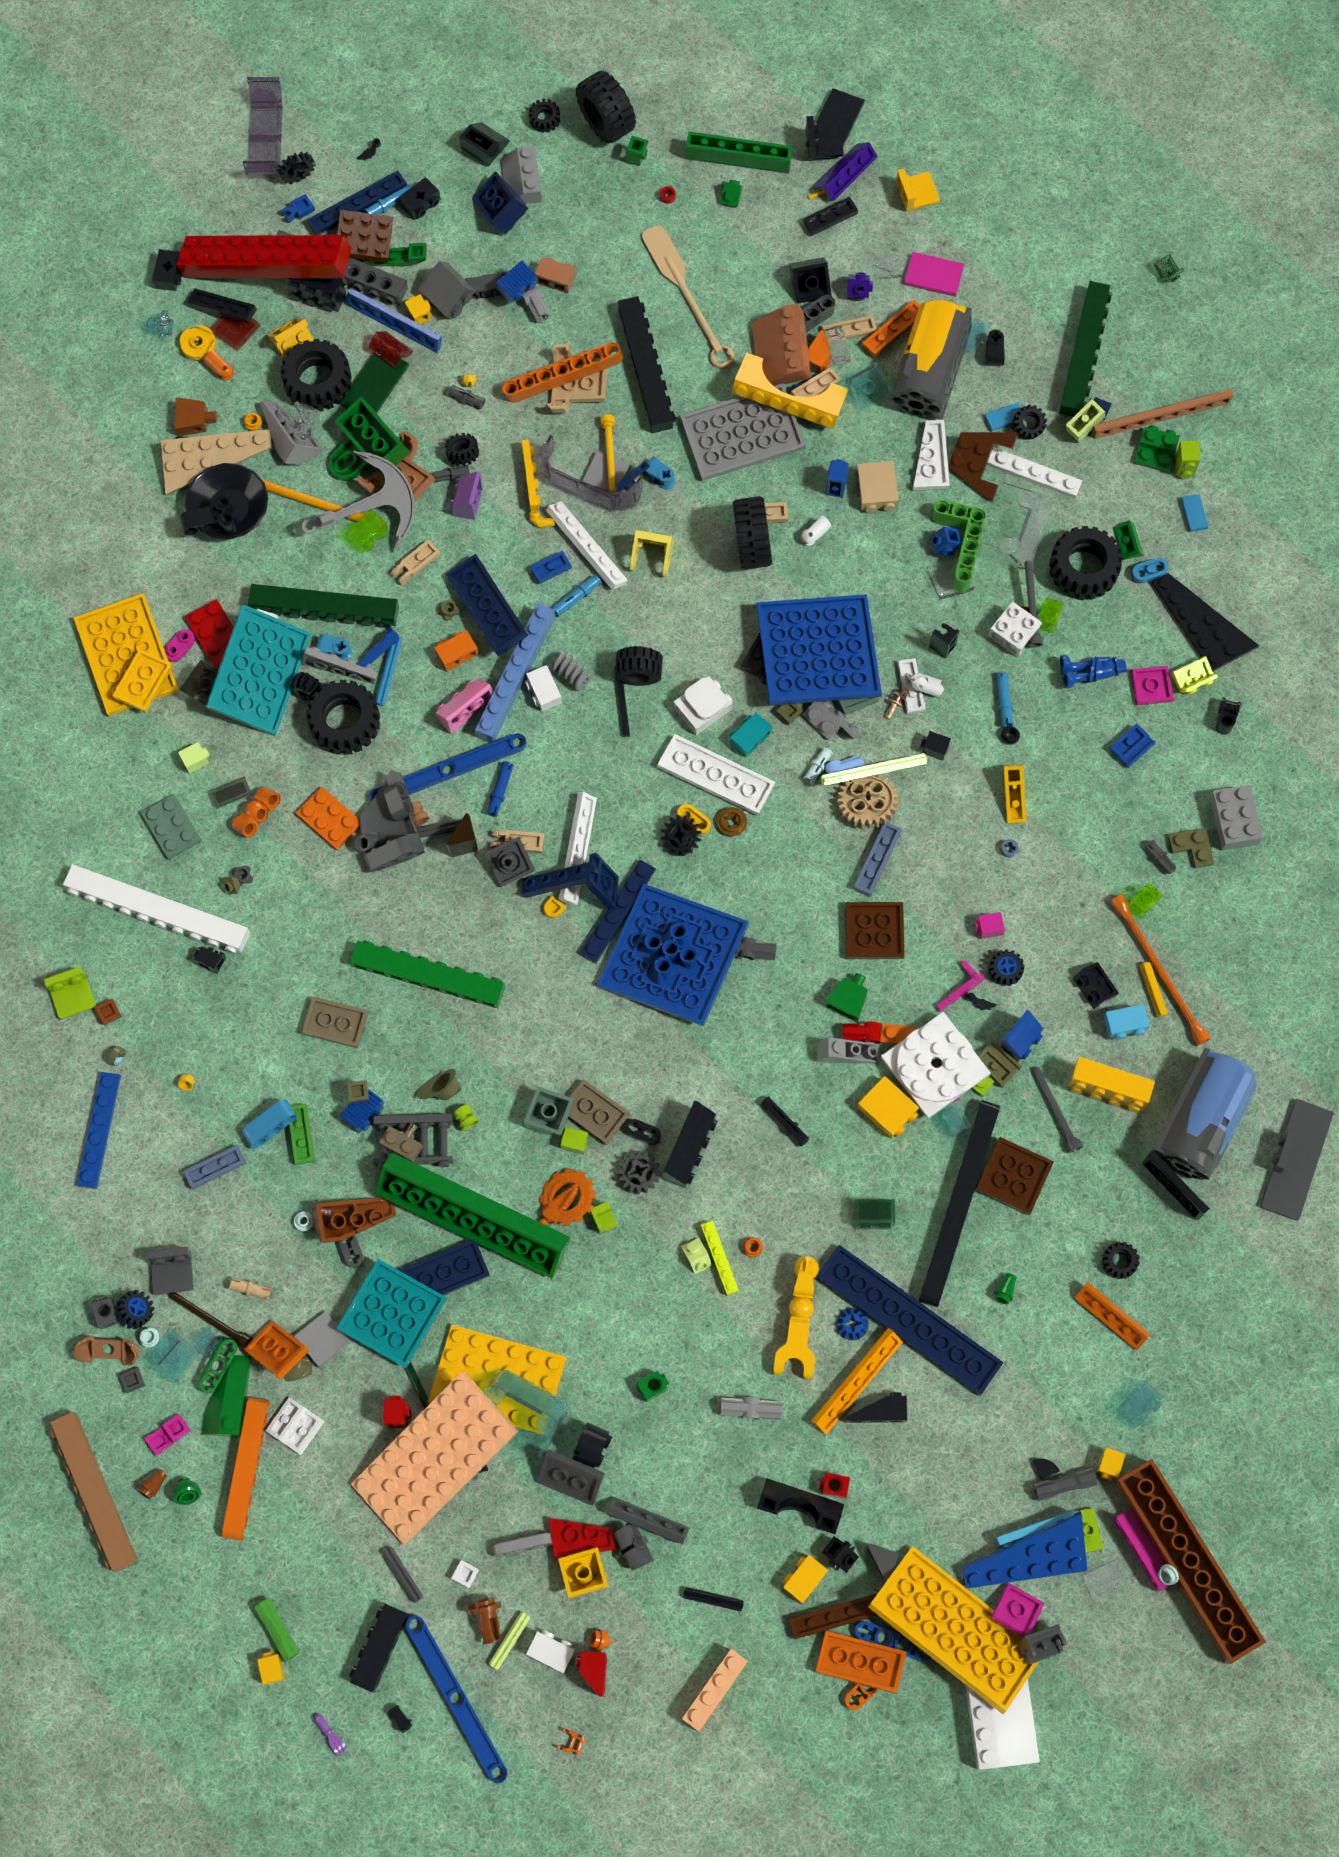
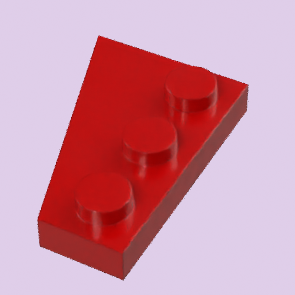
(573, 1538)

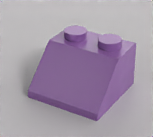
(467, 496)

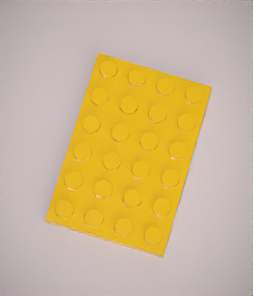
(113, 639)
(485, 1356)

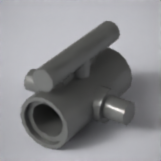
(632, 1547)

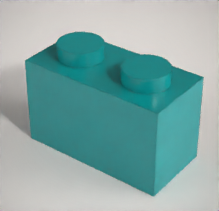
(750, 734)

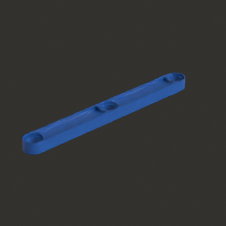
(461, 764)
(464, 1711)

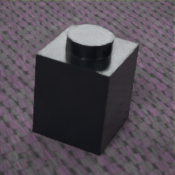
(935, 745)

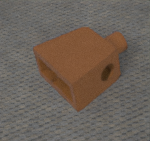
(192, 416)

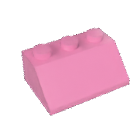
(464, 705)

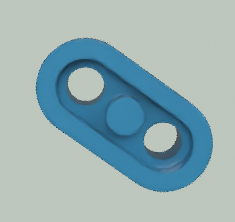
(1149, 571)

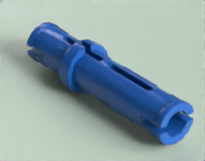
(497, 795)

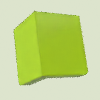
(574, 1140)
(603, 1217)

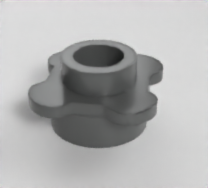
(243, 871)

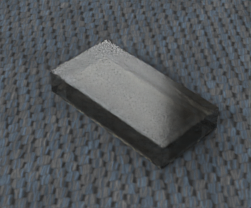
(230, 792)

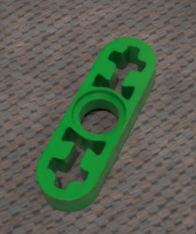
(229, 1354)

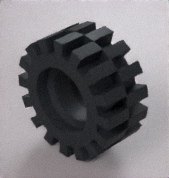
(546, 124)
(1036, 414)
(464, 456)
(1112, 1269)

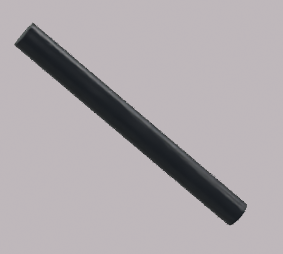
(622, 708)

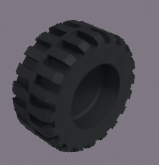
(605, 106)
(313, 354)
(752, 532)
(1079, 583)
(350, 738)

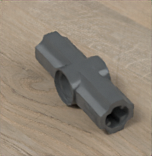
(755, 949)

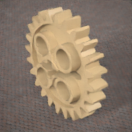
(869, 814)

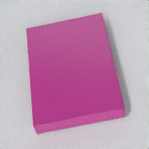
(934, 274)

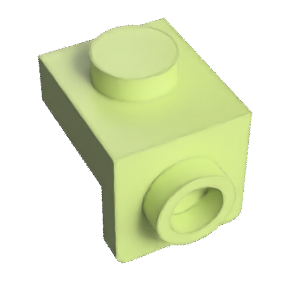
(697, 1255)

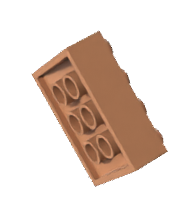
(782, 345)

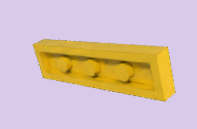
(530, 467)

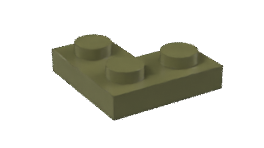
(1196, 842)

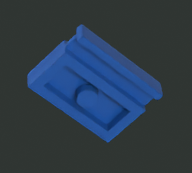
(1132, 745)

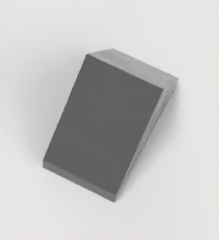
(884, 1560)

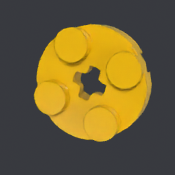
(198, 333)

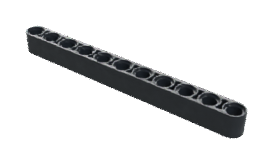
(959, 1203)

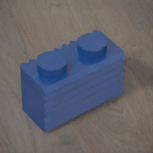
(516, 282)
(837, 478)
(359, 1114)

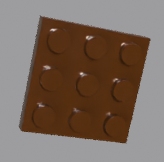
(366, 234)
(874, 930)
(1014, 1176)

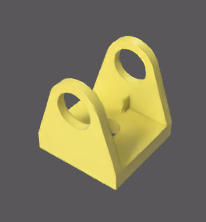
(656, 539)

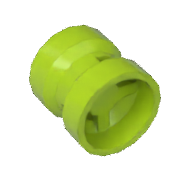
(465, 1117)

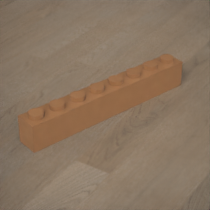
(94, 1492)

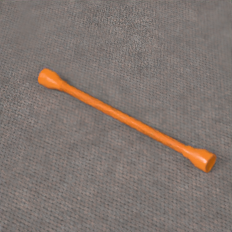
(1199, 1033)

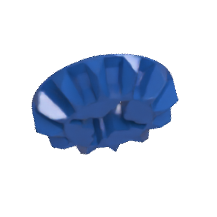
(846, 1331)

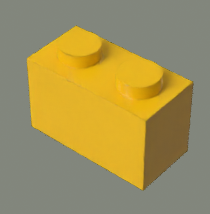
(805, 1578)

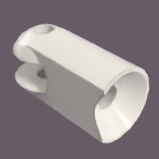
(816, 531)
(927, 684)

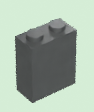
(447, 289)

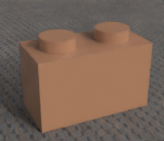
(555, 274)

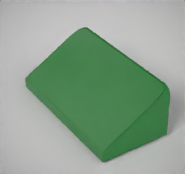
(1128, 540)

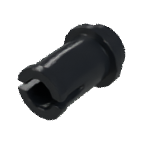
(400, 1719)

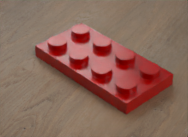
(211, 629)

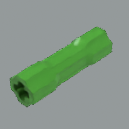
(269, 1617)

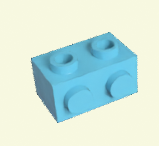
(1126, 1022)

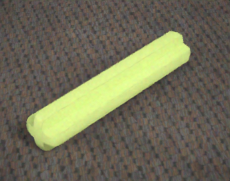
(509, 1640)

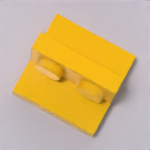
(290, 334)

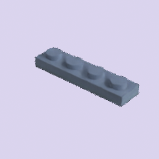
(877, 858)

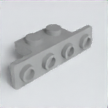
(829, 720)

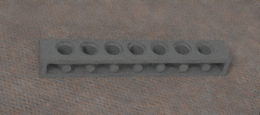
(380, 278)

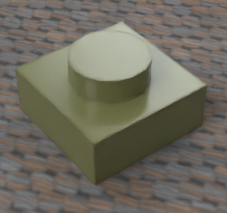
(789, 712)
(358, 1091)

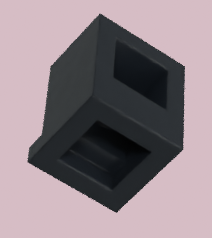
(209, 958)

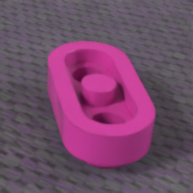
(180, 645)

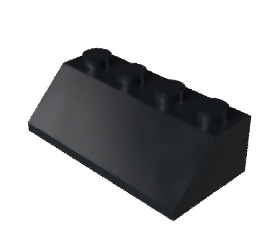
(689, 1145)

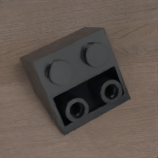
(482, 142)

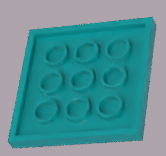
(392, 1313)

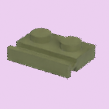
(999, 1063)

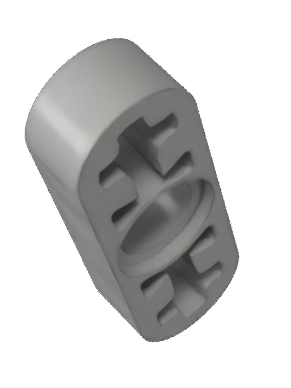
(522, 1545)

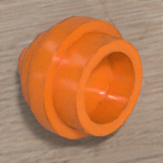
(600, 1640)

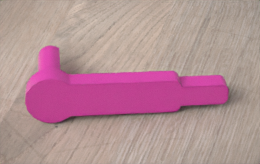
(976, 979)

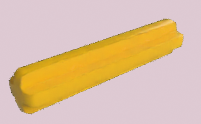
(1153, 989)

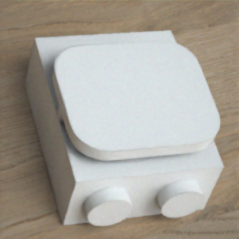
(703, 704)

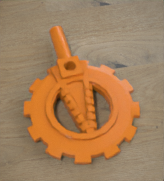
(556, 1209)

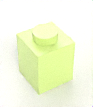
(194, 757)

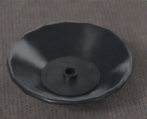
(242, 487)

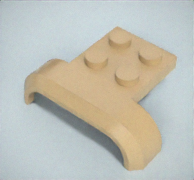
(586, 389)

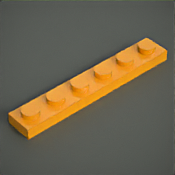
(857, 1381)

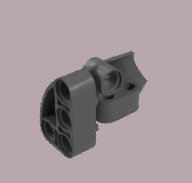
(388, 826)

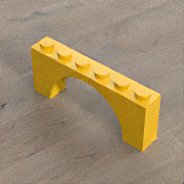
(820, 409)

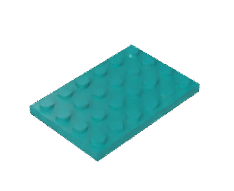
(258, 670)

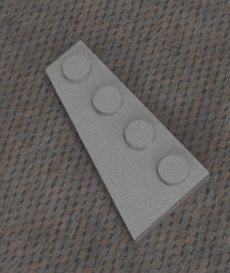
(338, 666)

